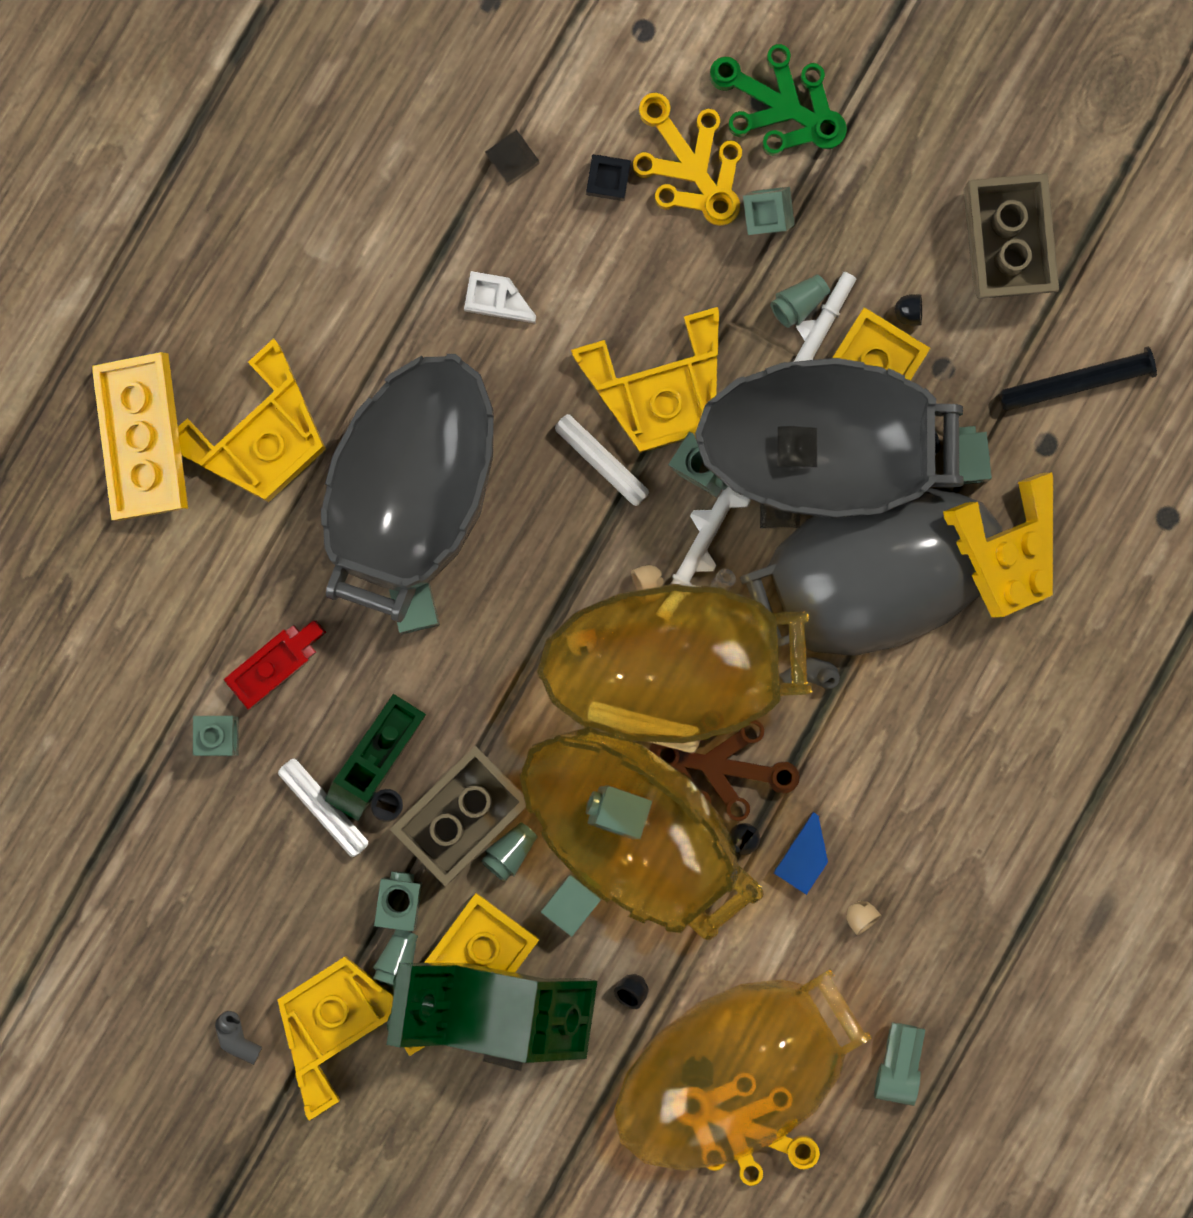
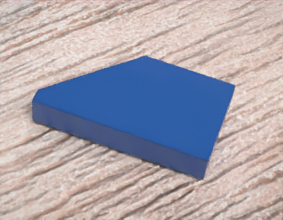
(804, 857)

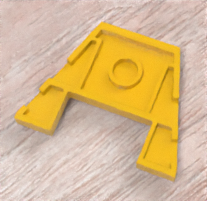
(664, 401)
(268, 444)
(1014, 564)
(326, 1018)

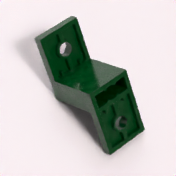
(491, 1012)

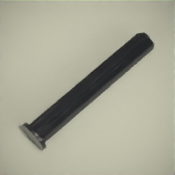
(1079, 380)

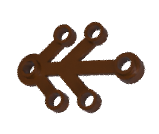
(715, 765)

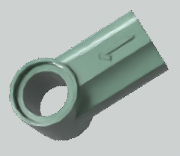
(899, 1074)

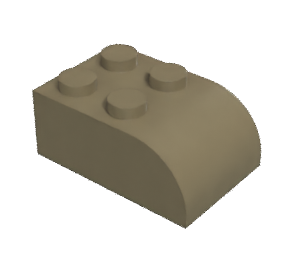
(1011, 236)
(460, 816)

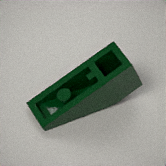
(374, 757)

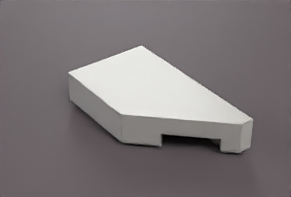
(497, 298)

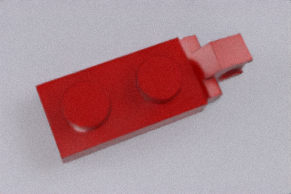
(274, 663)

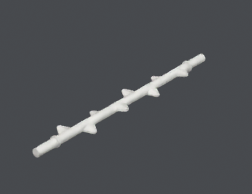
(709, 521)

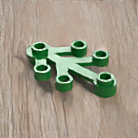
(783, 105)

